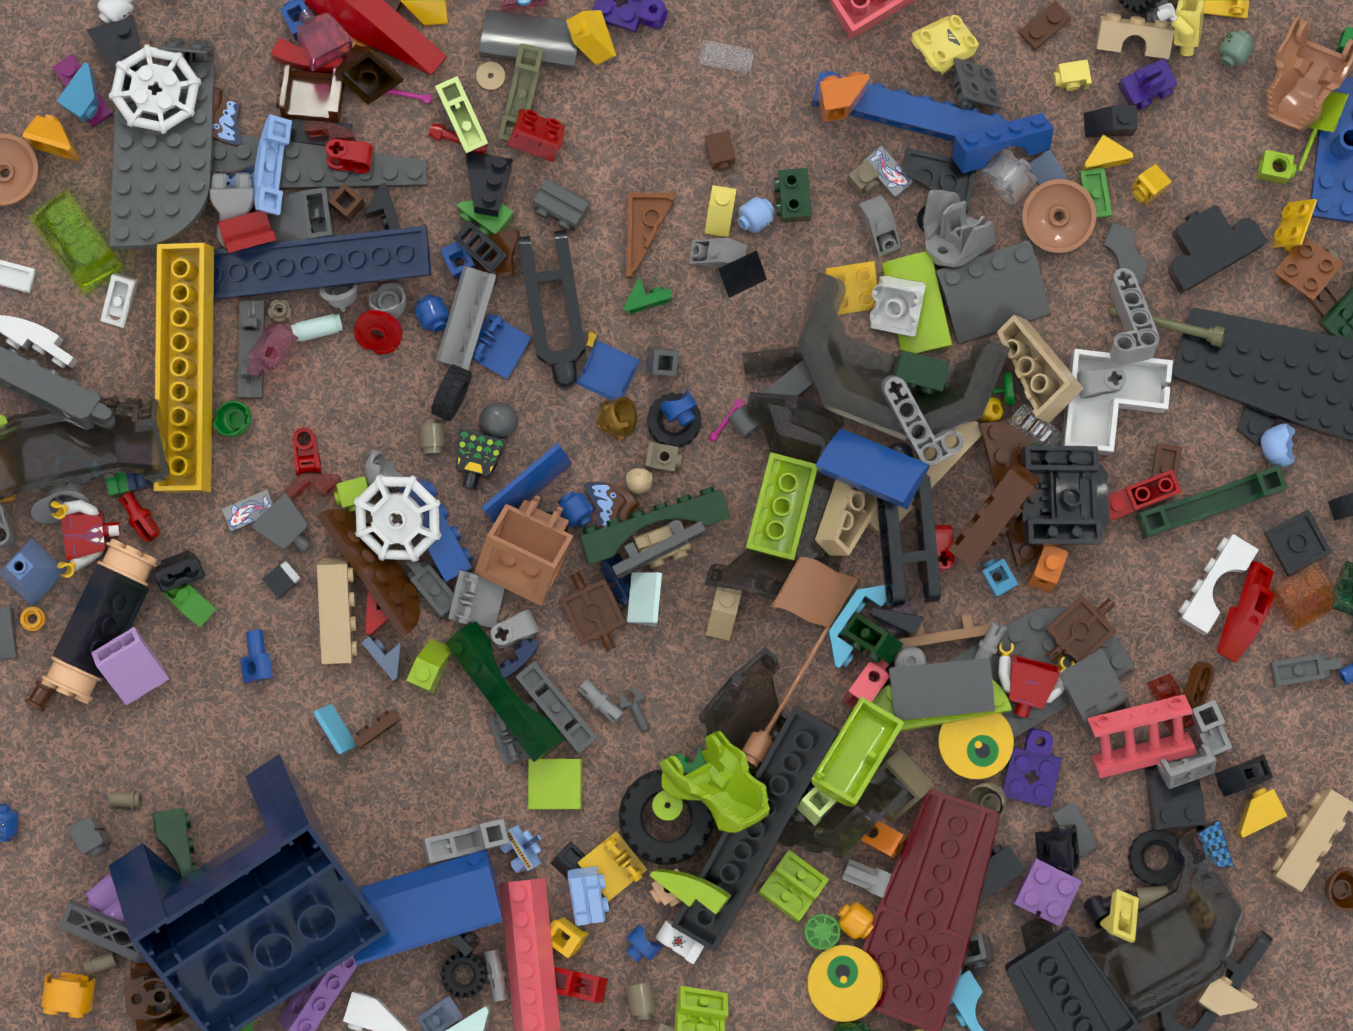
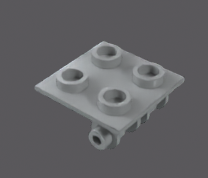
(475, 600)

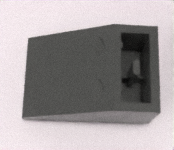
(303, 216)
(1093, 688)

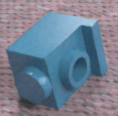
(1007, 578)

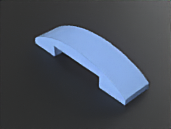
(269, 164)

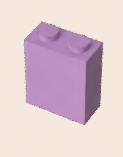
(130, 666)

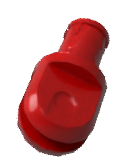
(140, 518)

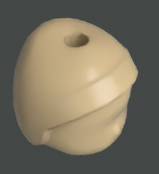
(639, 481)

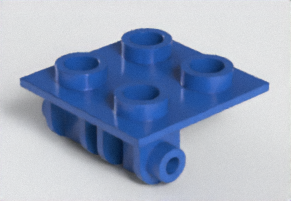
(499, 346)

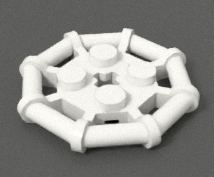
(147, 77)
(399, 504)

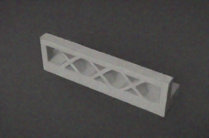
(466, 317)

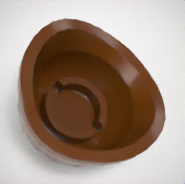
(1339, 889)

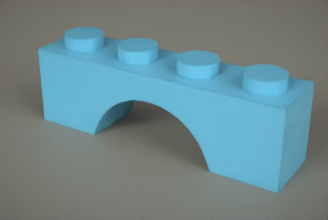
(965, 1001)

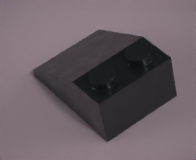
(1174, 806)

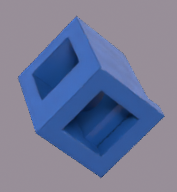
(290, 12)
(453, 253)

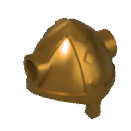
(617, 417)

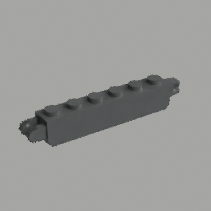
(53, 392)

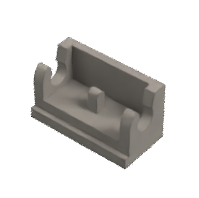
(1188, 768)

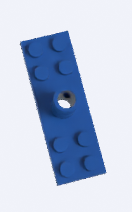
(1334, 166)

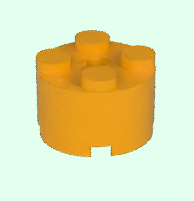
(68, 994)

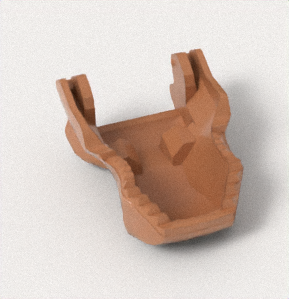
(1305, 77)

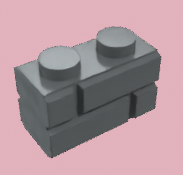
(560, 205)
(90, 836)

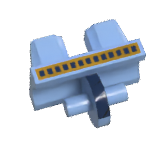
(525, 847)

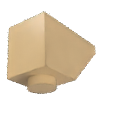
(723, 615)

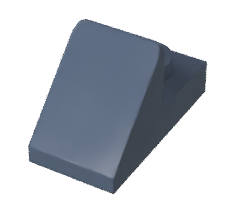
(390, 662)
(440, 1016)

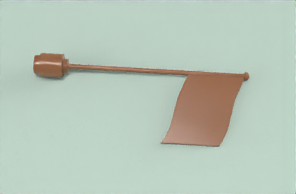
(817, 597)

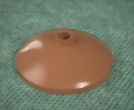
(23, 168)
(1070, 200)

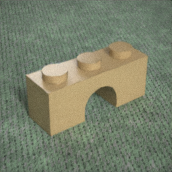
(1114, 30)

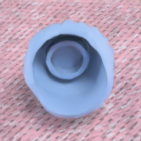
(1278, 445)

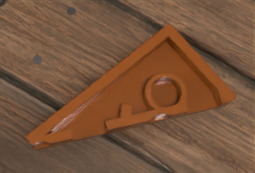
(644, 219)

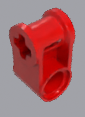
(351, 156)
(306, 454)
(944, 541)

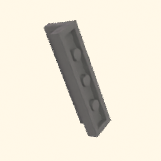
(99, 933)

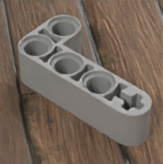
(1135, 320)
(915, 417)

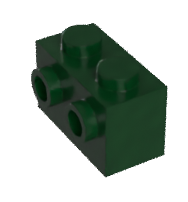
(793, 195)
(921, 371)
(872, 638)

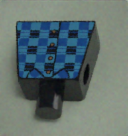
(1215, 839)

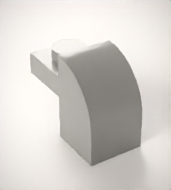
(1209, 727)

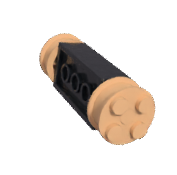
(101, 615)

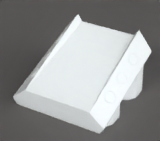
(897, 305)

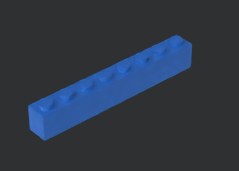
(916, 113)

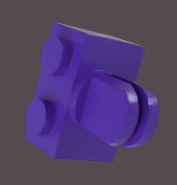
(1147, 84)

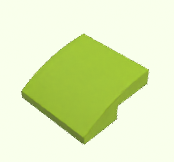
(555, 784)
(793, 886)
(700, 1010)

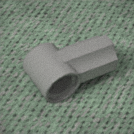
(873, 880)

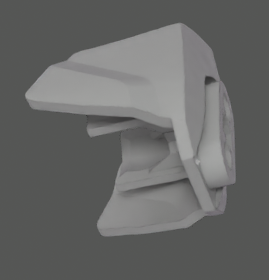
(952, 231)

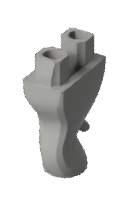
(231, 200)

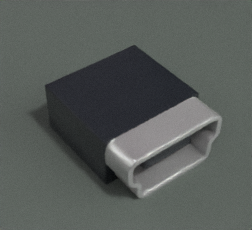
(282, 579)

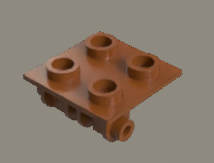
(1308, 268)

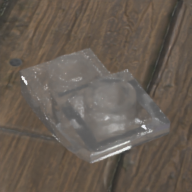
(726, 56)

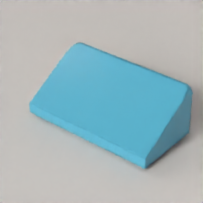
(335, 729)

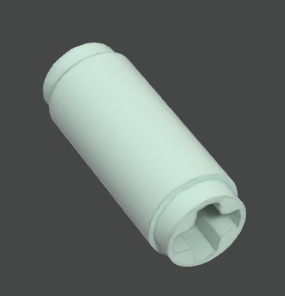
(317, 327)

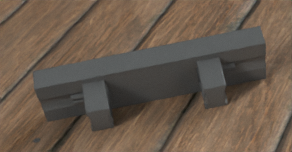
(250, 315)
(679, 539)
(556, 707)

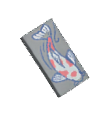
(889, 172)
(247, 510)

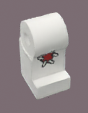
(679, 942)

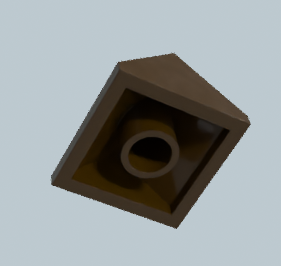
(367, 74)

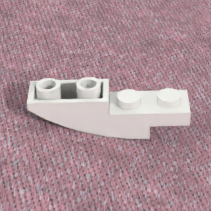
(23, 333)

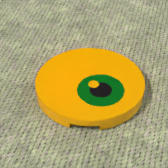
(976, 746)
(845, 983)

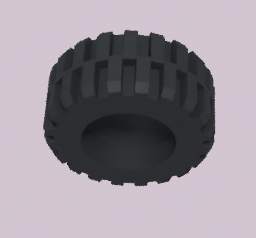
(647, 846)

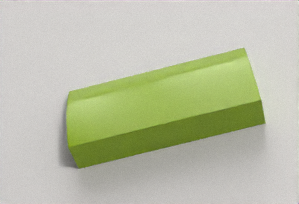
(932, 326)
(781, 507)

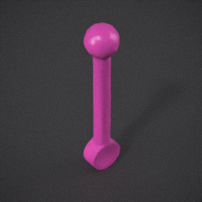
(427, 98)
(715, 435)

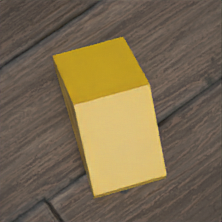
(1107, 154)

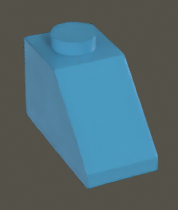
(81, 95)

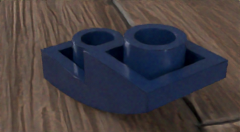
(524, 653)

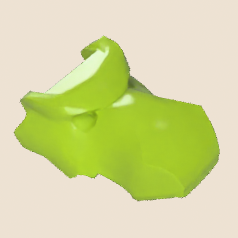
(721, 784)

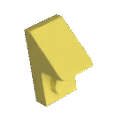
(720, 211)
(1122, 916)

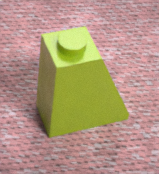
(429, 666)

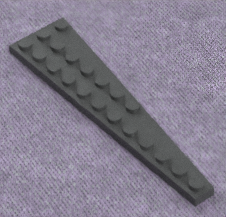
(306, 166)

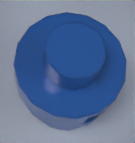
(680, 409)
(641, 946)

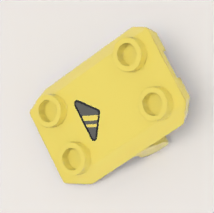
(944, 41)

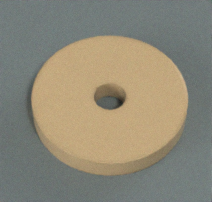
(490, 83)

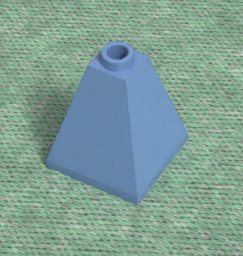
(31, 572)

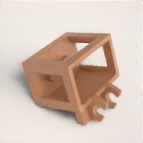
(525, 550)

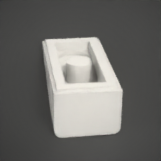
(119, 299)

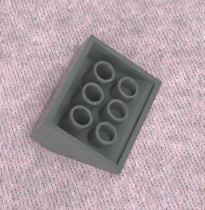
(992, 290)

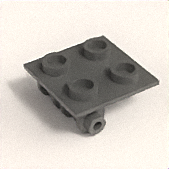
(200, 47)
(974, 84)
(508, 745)

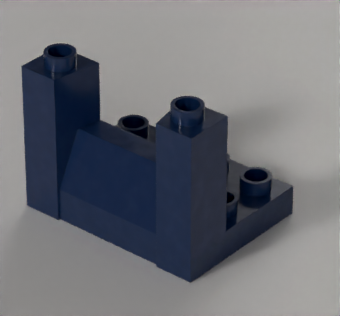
(251, 918)

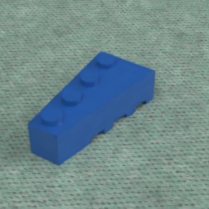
(447, 550)

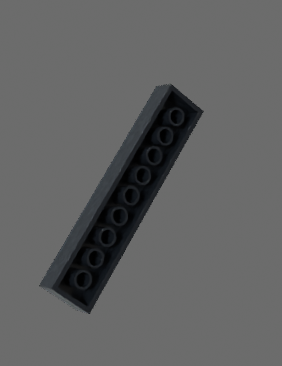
(744, 854)

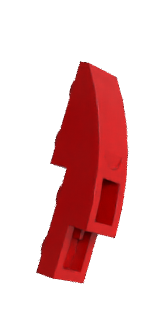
(1142, 495)
(1246, 619)

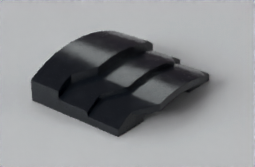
(1070, 496)

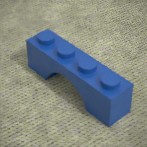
(977, 147)

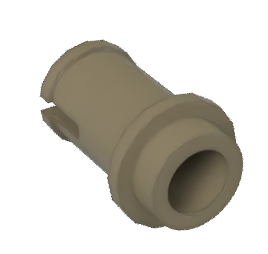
(125, 799)
(99, 964)

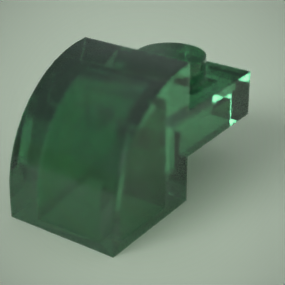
(1344, 590)

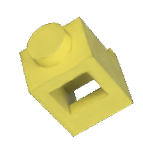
(1072, 75)

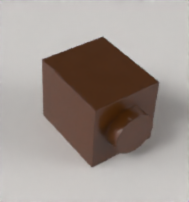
(720, 150)
(346, 202)

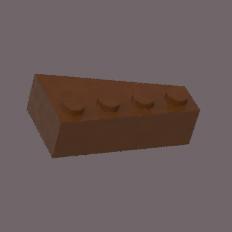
(994, 515)

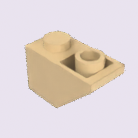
(1224, 999)

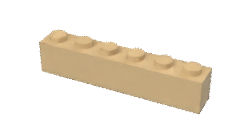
(970, 433)

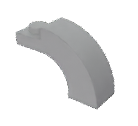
(465, 841)

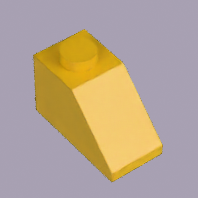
(591, 35)
(1260, 812)

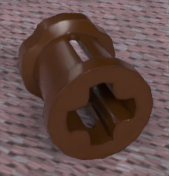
(40, 696)

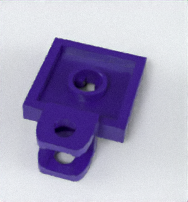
(633, 13)
(1036, 758)

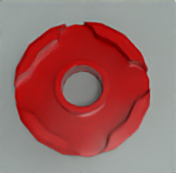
(380, 321)

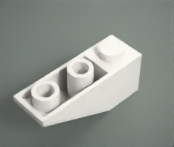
(371, 1013)

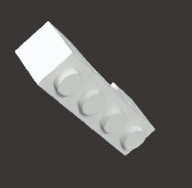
(1201, 610)

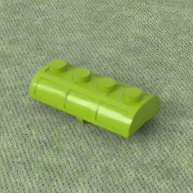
(856, 752)

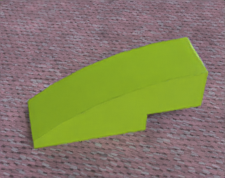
(692, 888)

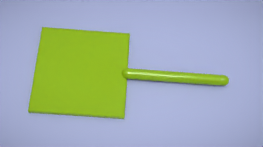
(1330, 116)

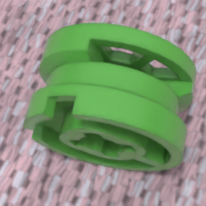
(822, 931)

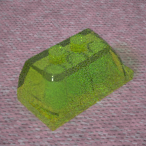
(76, 241)

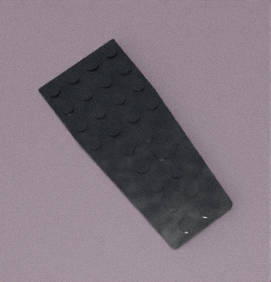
(1273, 370)
(1066, 988)

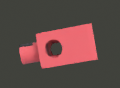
(864, 687)

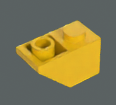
(1150, 185)

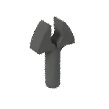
(635, 708)

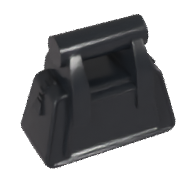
(178, 571)
(1062, 846)

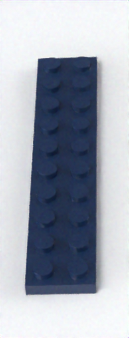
(322, 263)

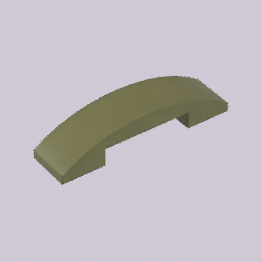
(523, 86)

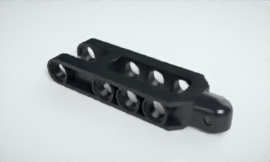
(562, 361)
(891, 543)
(1239, 973)

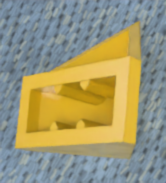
(428, 11)

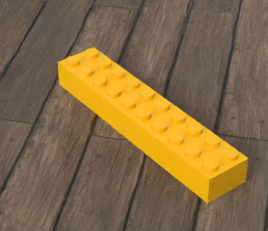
(185, 363)

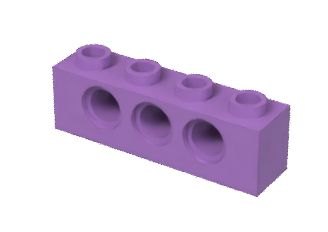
(313, 1001)

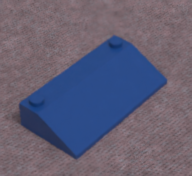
(433, 904)

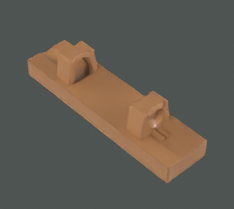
(967, 632)

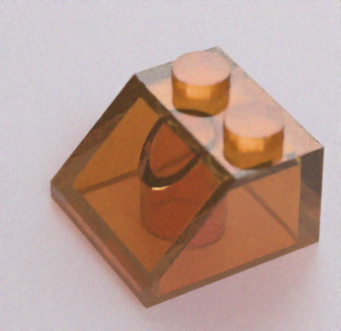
(1304, 596)

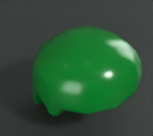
(233, 419)

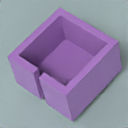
(1046, 891)

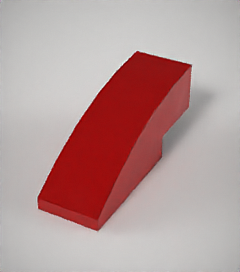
(288, 53)
(580, 984)

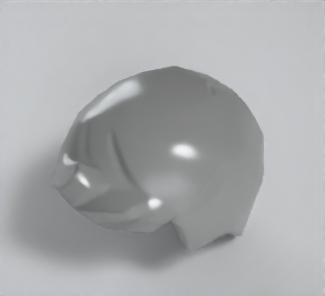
(389, 298)
(378, 465)

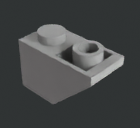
(880, 225)
(716, 252)

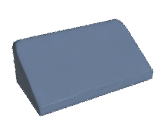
(1046, 168)

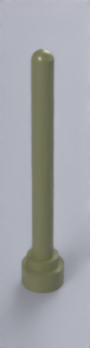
(1213, 335)

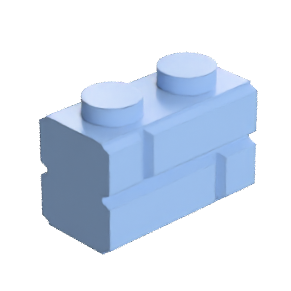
(587, 896)

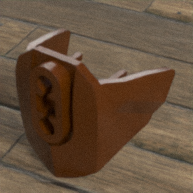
(152, 1012)

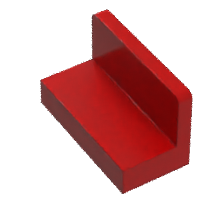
(246, 231)

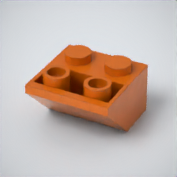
(840, 95)

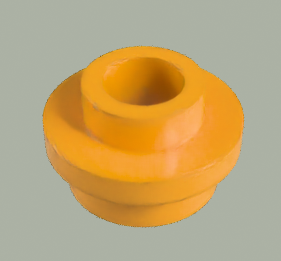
(24, 618)

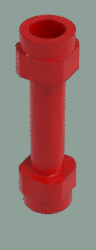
(439, 132)

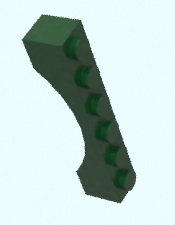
(1211, 502)
(604, 542)
(475, 654)
(171, 832)

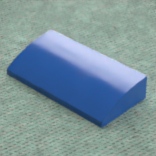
(872, 468)
(529, 482)

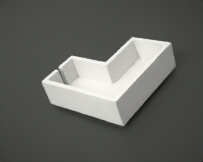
(1095, 419)

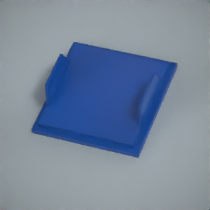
(608, 371)

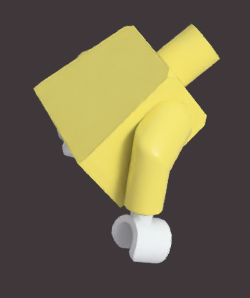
(1187, 23)

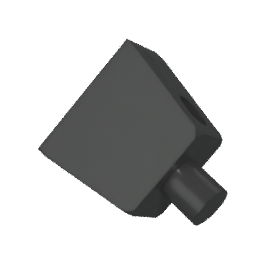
(283, 524)

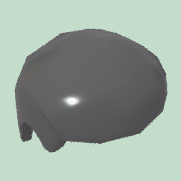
(498, 420)

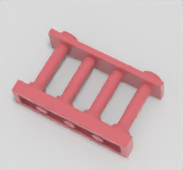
(1145, 754)

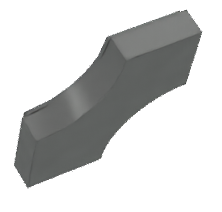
(1121, 243)

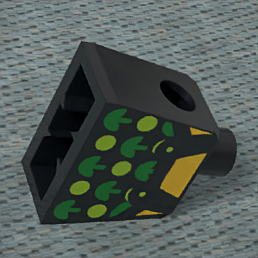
(477, 456)

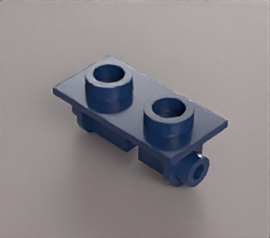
(622, 589)

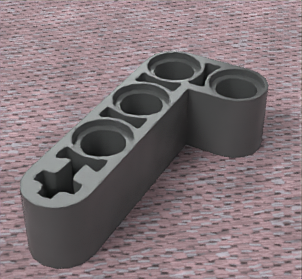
(794, 382)

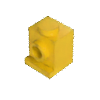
(564, 945)

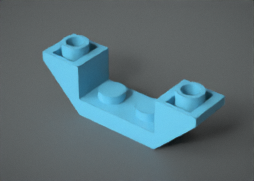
(839, 648)

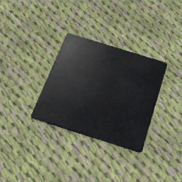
(742, 274)

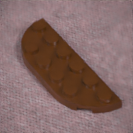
(1002, 450)
(382, 578)

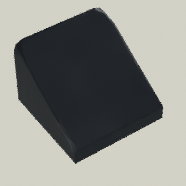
(567, 859)

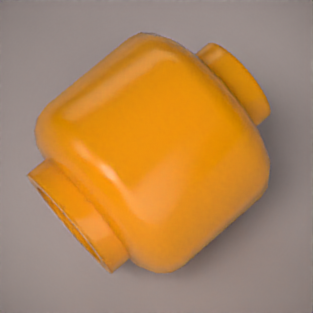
(855, 920)

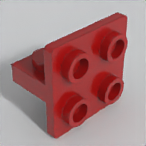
(537, 135)

